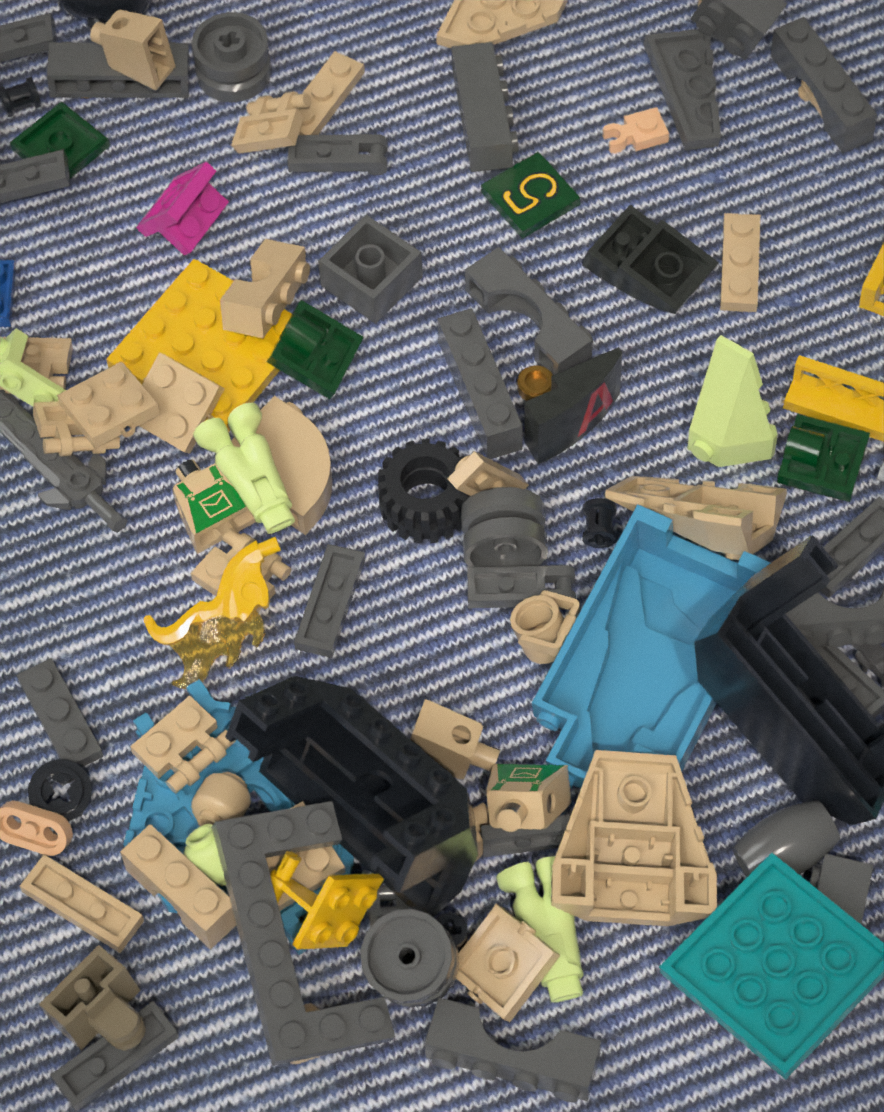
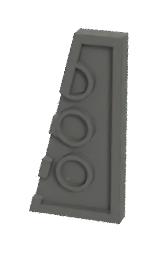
(687, 82)

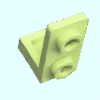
(20, 378)

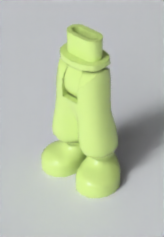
(248, 466)
(551, 925)

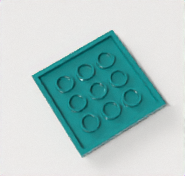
(777, 965)

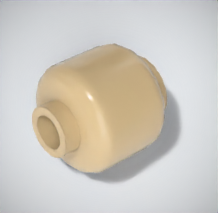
(220, 798)

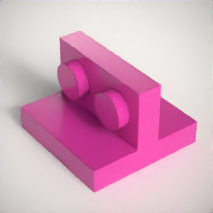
(185, 209)

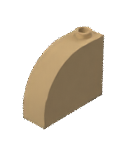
(300, 460)

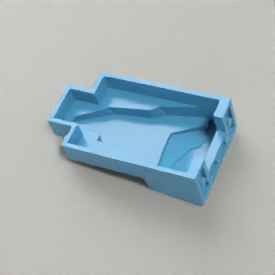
(630, 657)

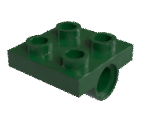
(315, 349)
(823, 457)

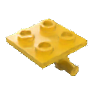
(334, 912)

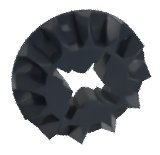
(61, 772)

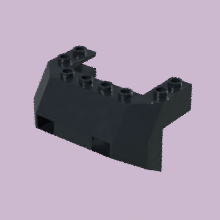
(788, 694)
(389, 796)

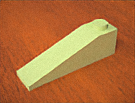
(730, 415)

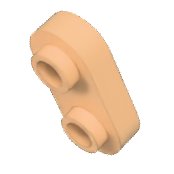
(34, 829)

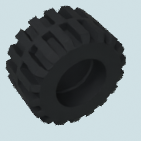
(416, 516)

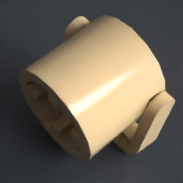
(542, 626)

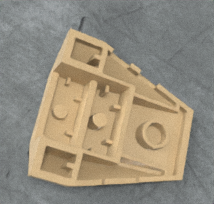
(708, 514)
(634, 846)

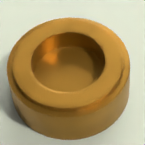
(534, 382)

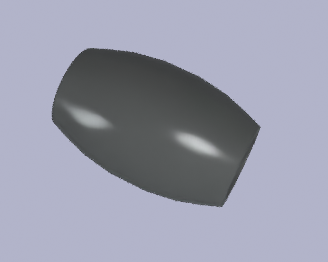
(794, 834)

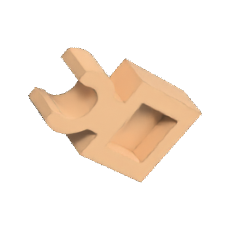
(639, 129)

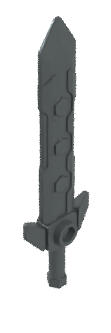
(72, 480)

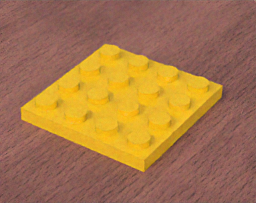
(190, 330)

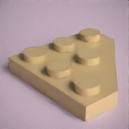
(495, 20)

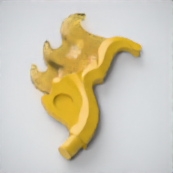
(222, 624)

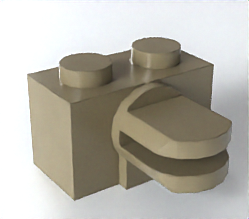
(95, 1002)

